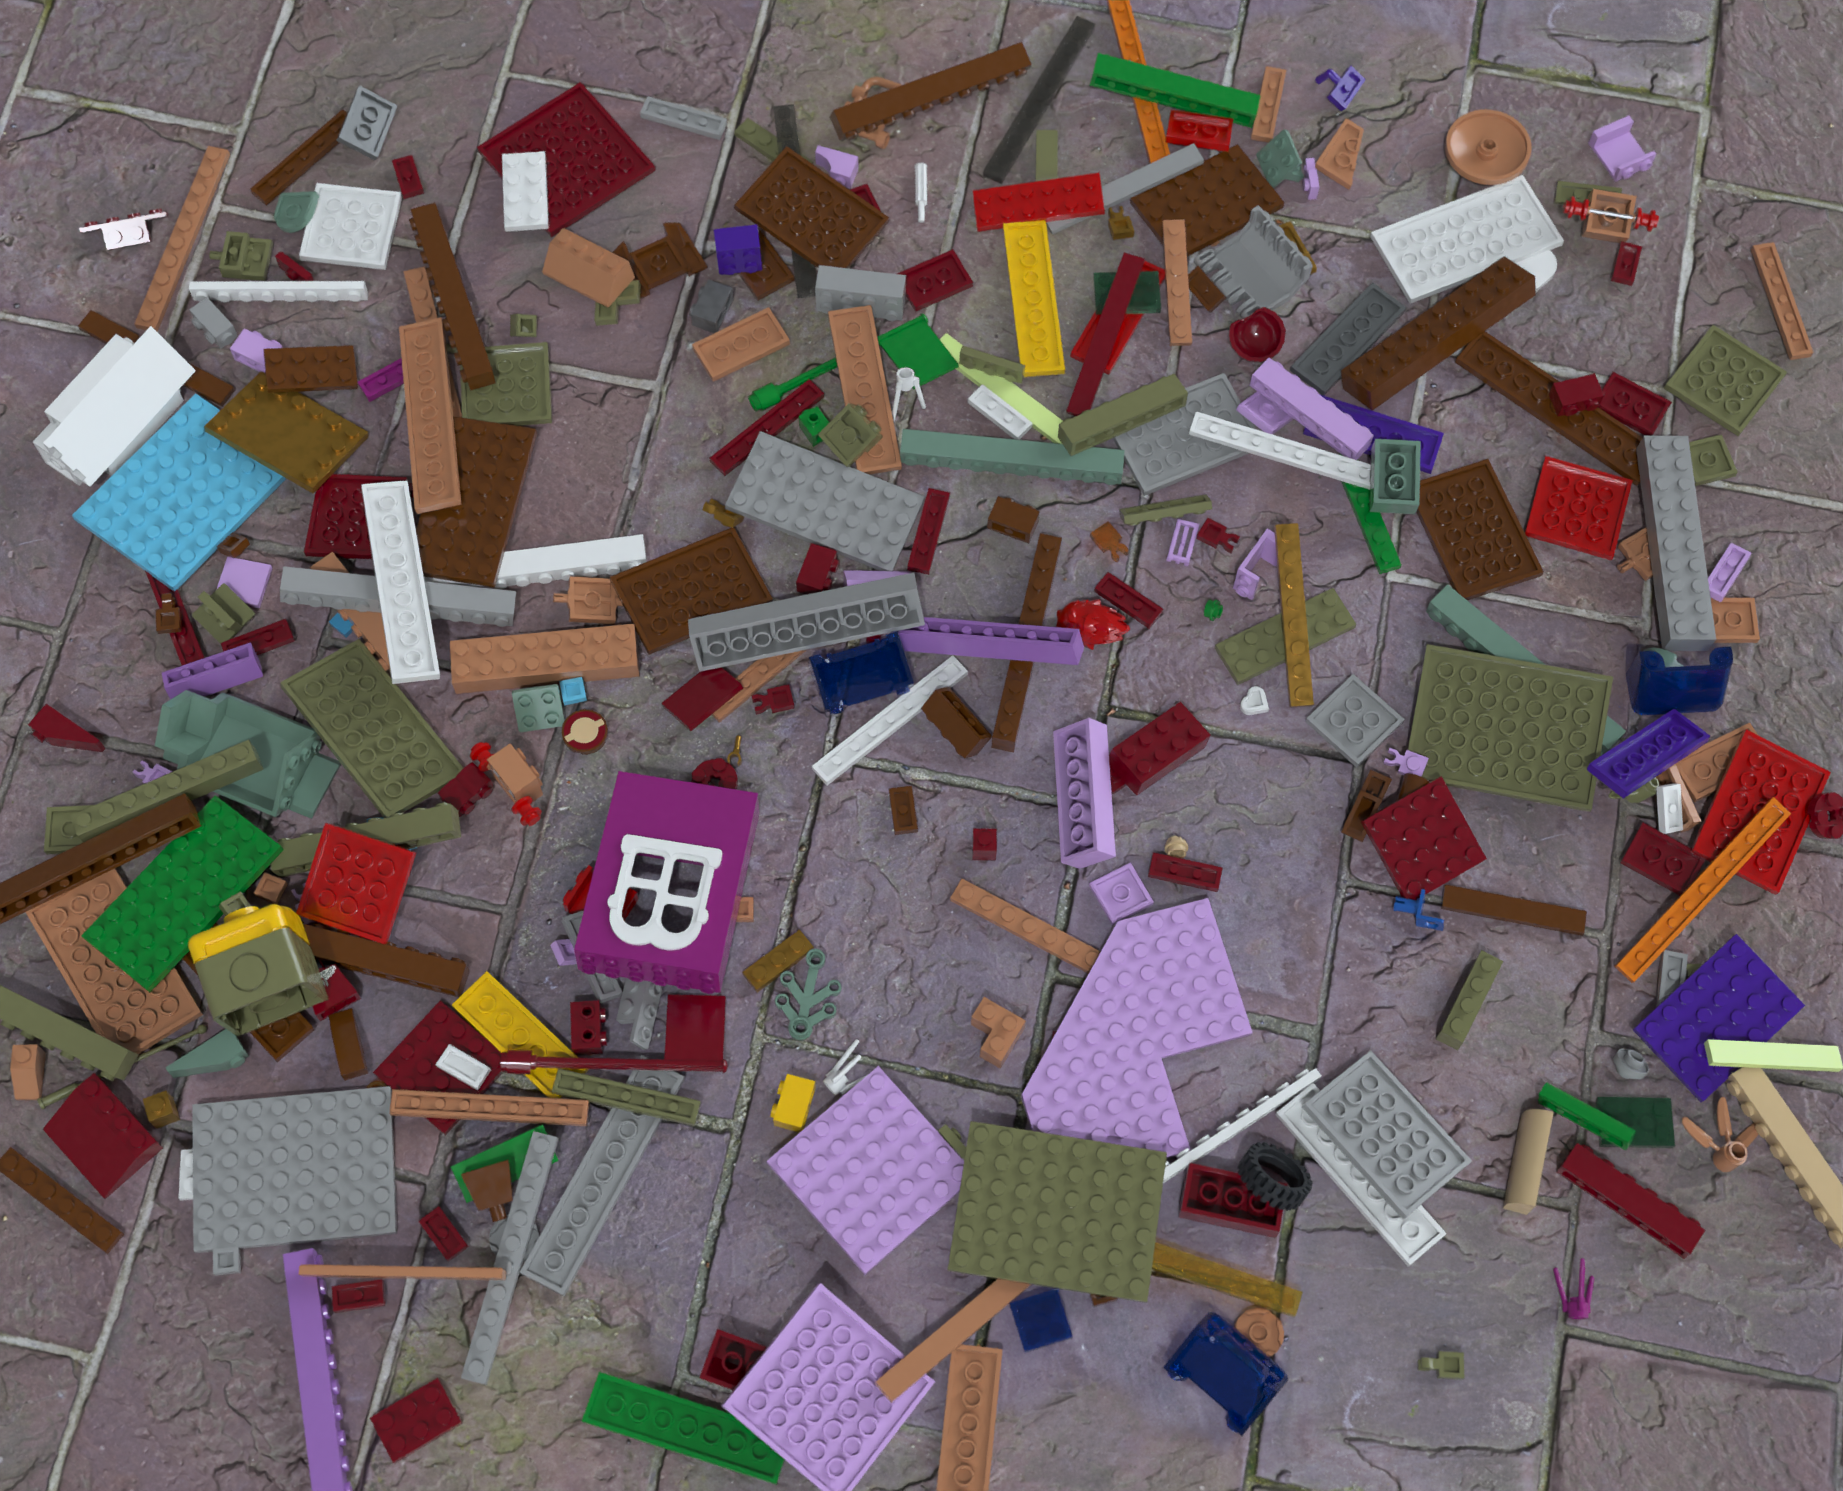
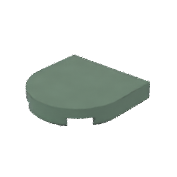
(295, 210)

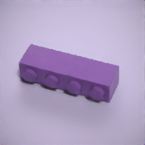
(214, 672)

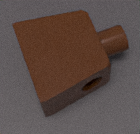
(490, 1188)

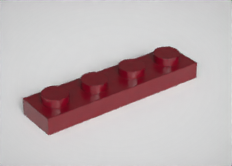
(928, 531)

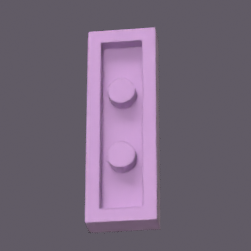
(1727, 571)

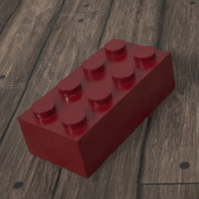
(1158, 748)
(1224, 1201)

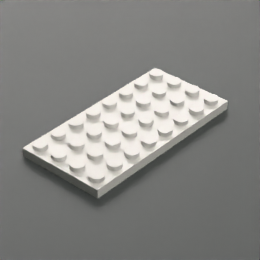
(1465, 238)

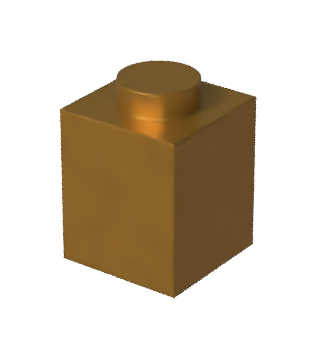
(161, 1109)

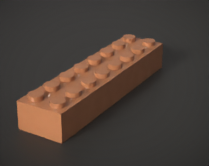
(544, 658)

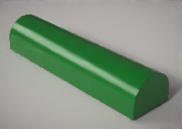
(1586, 1116)

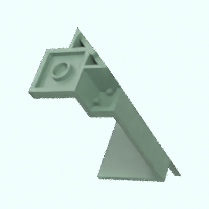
(293, 770)

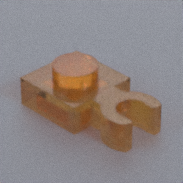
(1108, 539)

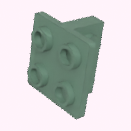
(1280, 160)
(538, 708)

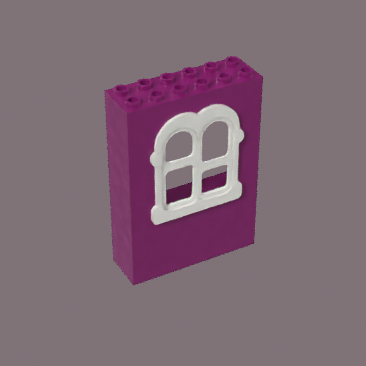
(673, 824)

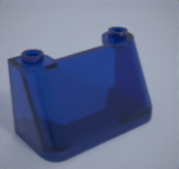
(861, 673)
(1687, 689)
(1228, 1370)

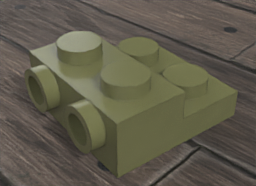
(851, 434)

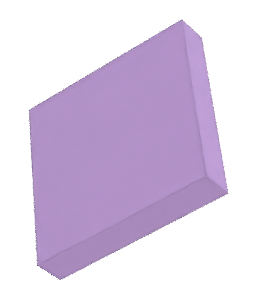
(1263, 413)
(246, 579)
(1121, 893)

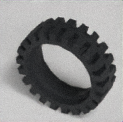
(1265, 1186)

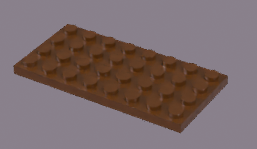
(471, 538)

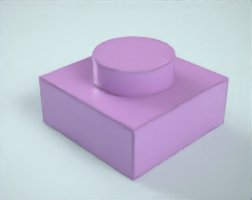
(564, 952)

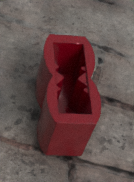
(466, 789)

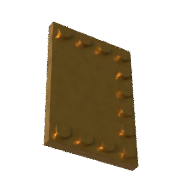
(287, 433)

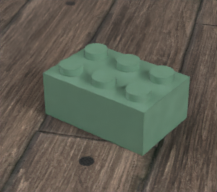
(1395, 476)

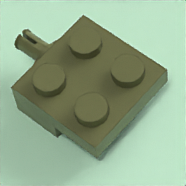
(244, 257)

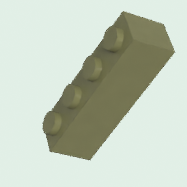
(1469, 1000)

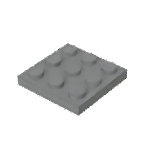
(1354, 720)

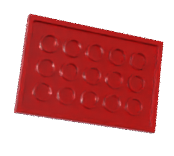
(1751, 779)

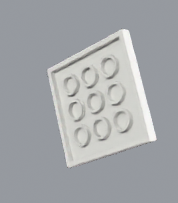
(351, 226)

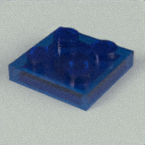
(1040, 1320)

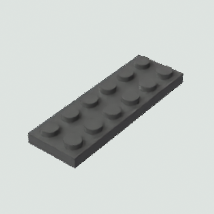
(1348, 338)

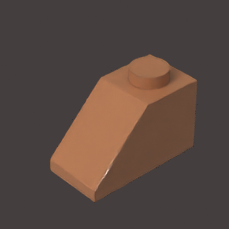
(27, 1071)

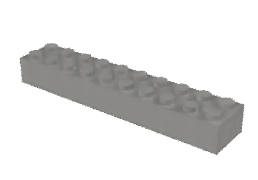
(1675, 544)
(806, 622)

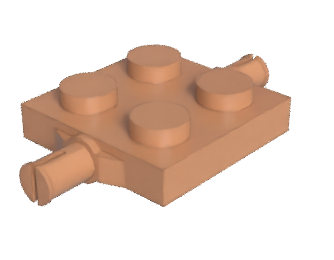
(1637, 554)
(590, 600)

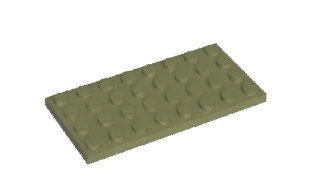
(372, 729)

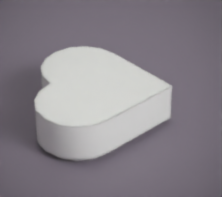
(1254, 702)

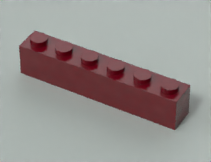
(1631, 1200)

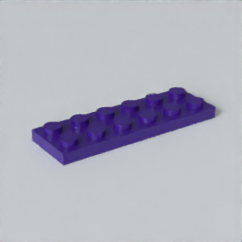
(1391, 428)
(1648, 753)

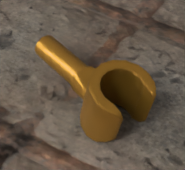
(736, 751)

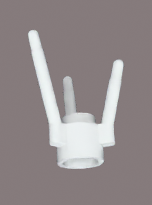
(905, 382)
(836, 1079)

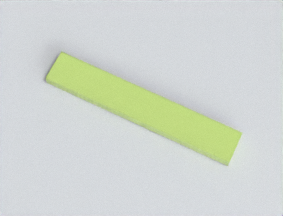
(1773, 1055)

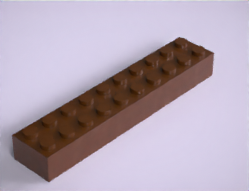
(1438, 333)

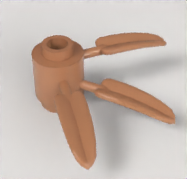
(1733, 1152)

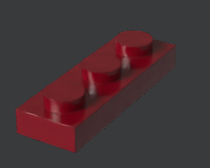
(1128, 600)
(264, 638)
(1185, 872)

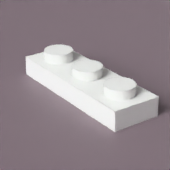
(1000, 412)

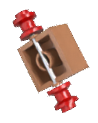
(1609, 215)
(514, 776)

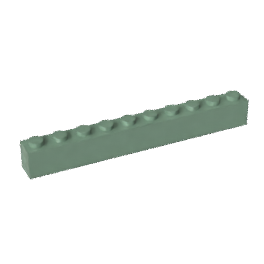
(1010, 456)
(1487, 638)

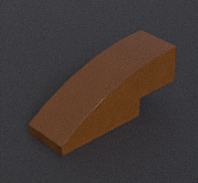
(1366, 804)
(347, 1044)

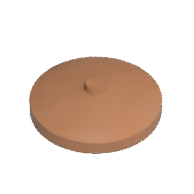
(1488, 147)

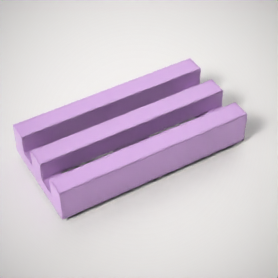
(1178, 558)

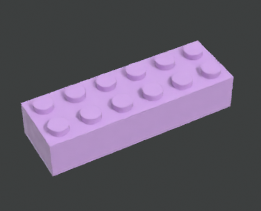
(1084, 793)

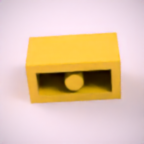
(794, 1103)

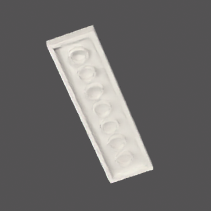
(1407, 1237)

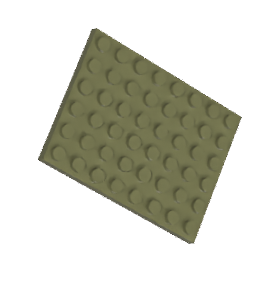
(1510, 726)
(1058, 1212)

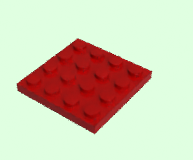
(1578, 508)
(356, 883)

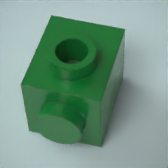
(812, 423)

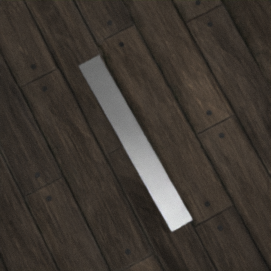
(1140, 181)

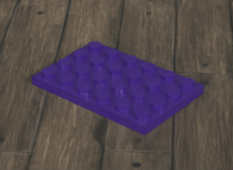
(1724, 999)

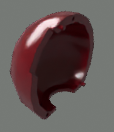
(1258, 335)

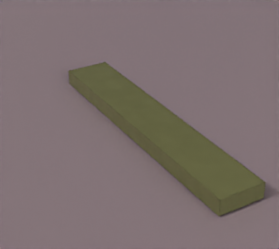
(626, 1097)

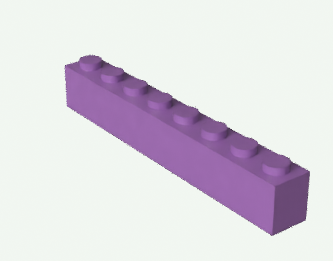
(995, 640)

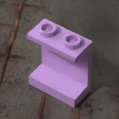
(1619, 150)
(1245, 580)

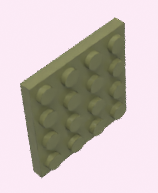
(1725, 380)
(520, 389)

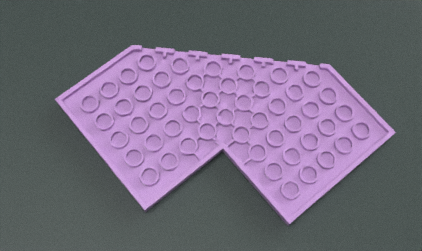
(1149, 996)

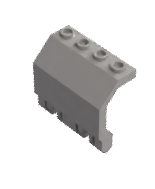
(1257, 265)

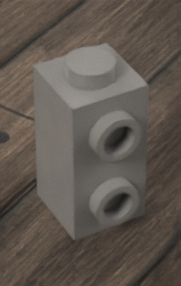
(213, 323)

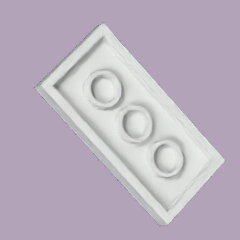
(525, 191)

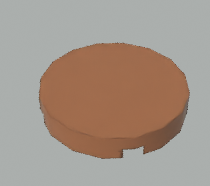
(1261, 1329)

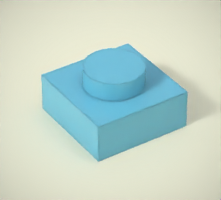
(573, 691)

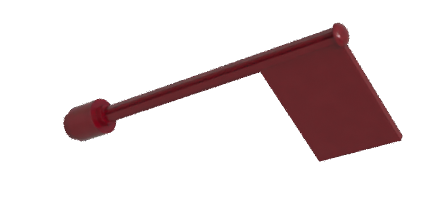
(691, 1043)

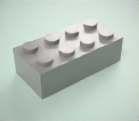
(851, 288)

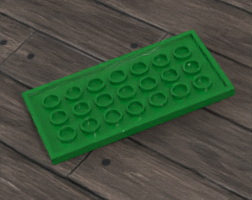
(181, 894)

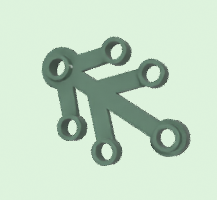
(807, 999)

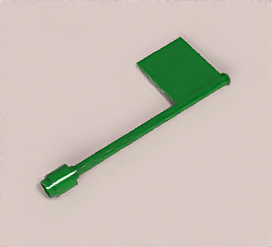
(908, 346)

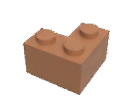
(1001, 1026)

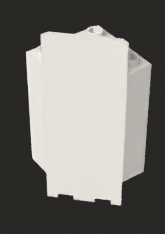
(113, 407)

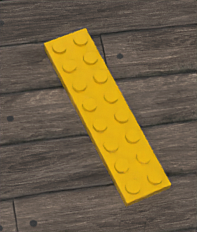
(1033, 298)

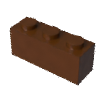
(956, 722)

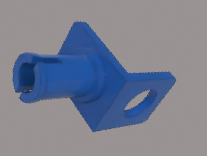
(1416, 907)

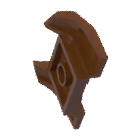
(663, 258)

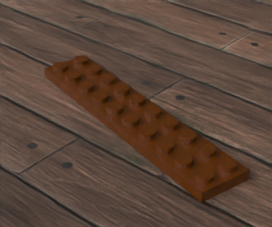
(1530, 388)

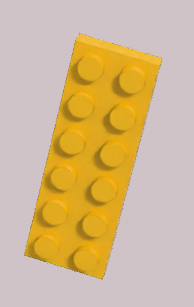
(512, 1026)

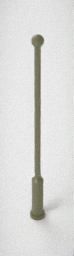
(66, 1091)

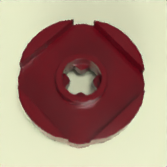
(716, 769)
(1818, 809)

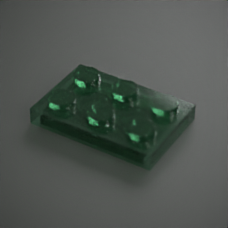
(1145, 296)
(1648, 1116)

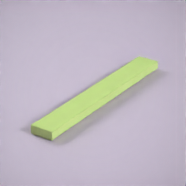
(1041, 418)

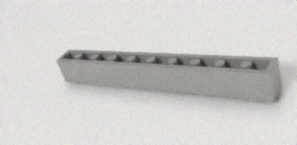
(361, 594)

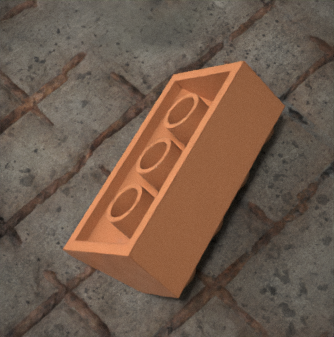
(587, 268)

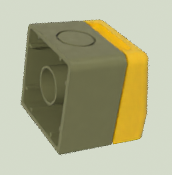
(256, 968)

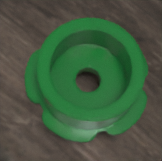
(1213, 609)

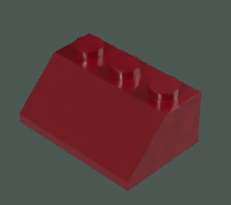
(729, 1359)

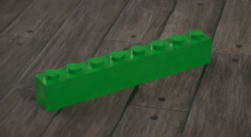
(1174, 89)

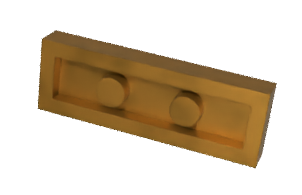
(777, 961)

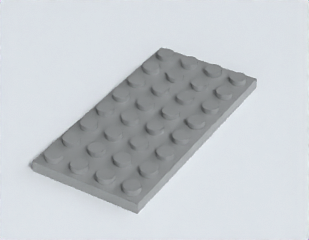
(825, 502)

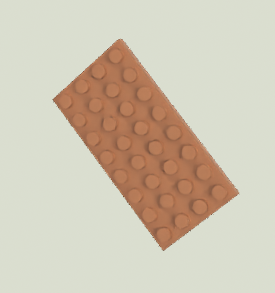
(108, 996)

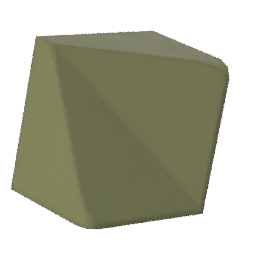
(523, 325)

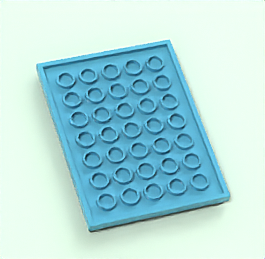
(177, 497)

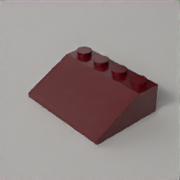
(101, 1136)

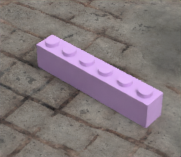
(1311, 409)

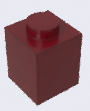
(984, 844)

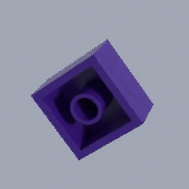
(738, 249)

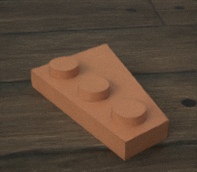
(1340, 155)

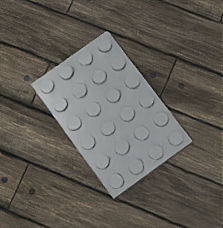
(1166, 453)
(1386, 1134)

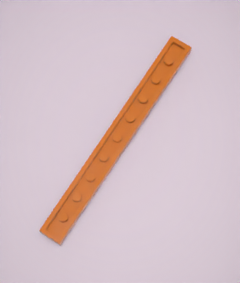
(1131, 49)
(1702, 890)

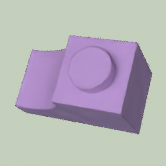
(839, 165)

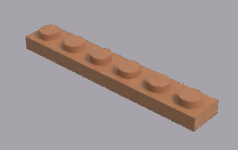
(1177, 282)
(1782, 301)

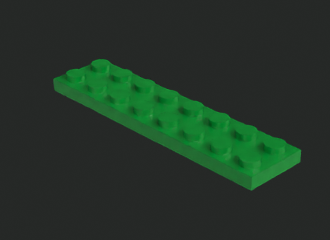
(680, 1427)

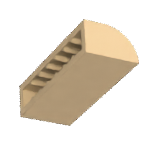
(1528, 1160)

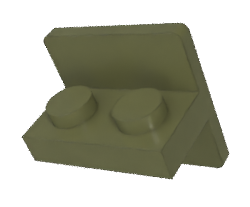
(223, 613)

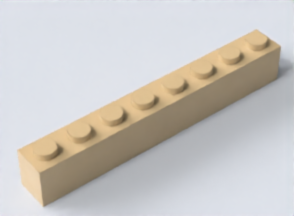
(1791, 1146)

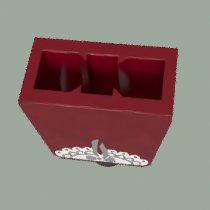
(338, 990)

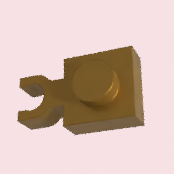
(1120, 226)
(721, 514)

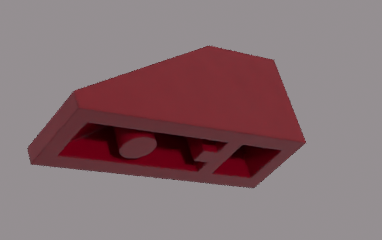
(62, 732)

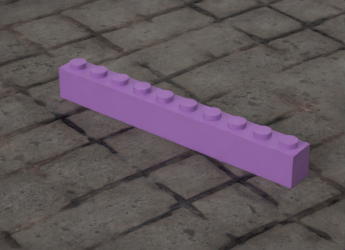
(315, 1374)

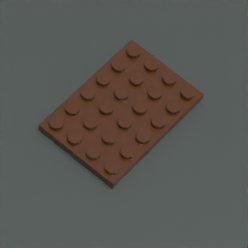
(1210, 198)
(811, 212)
(1475, 531)
(686, 585)

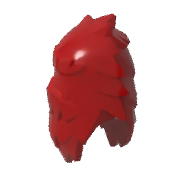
(1095, 622)

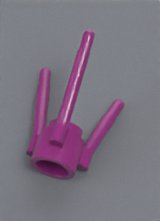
(1578, 1306)

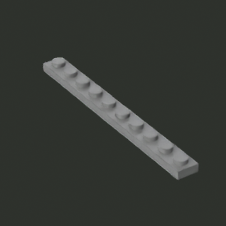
(510, 1258)

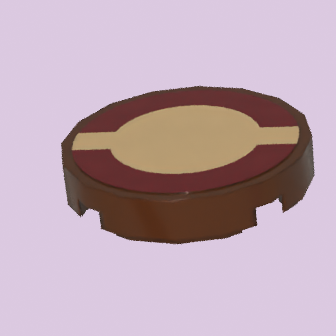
(584, 731)

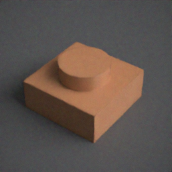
(270, 888)

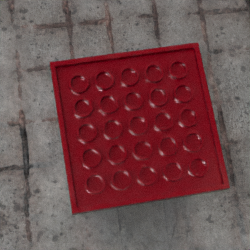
(584, 151)

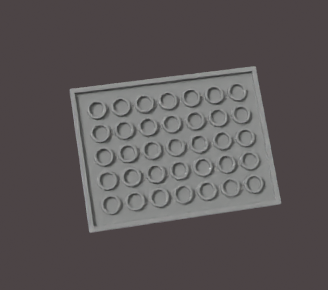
(293, 1169)

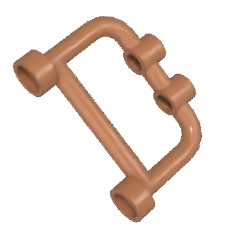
(859, 93)

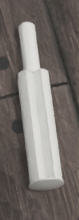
(921, 189)

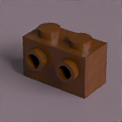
(1013, 519)

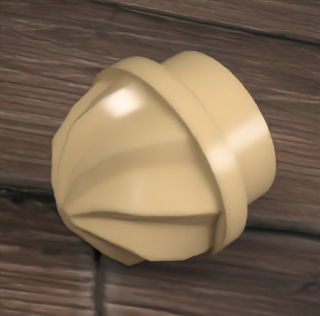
(1176, 847)

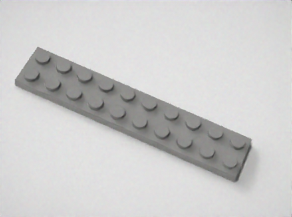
(596, 1188)

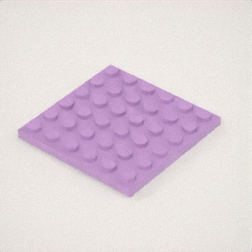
(870, 1170)
(818, 1394)

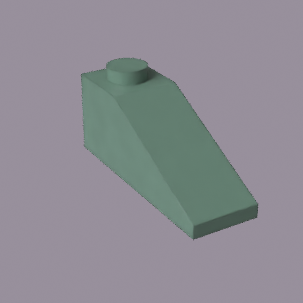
(215, 1055)

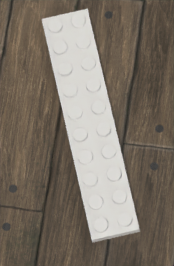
(400, 582)

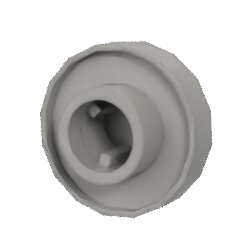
(1630, 1064)

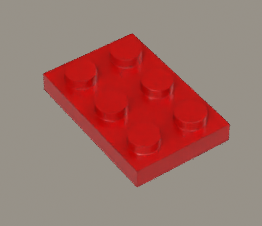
(1200, 129)

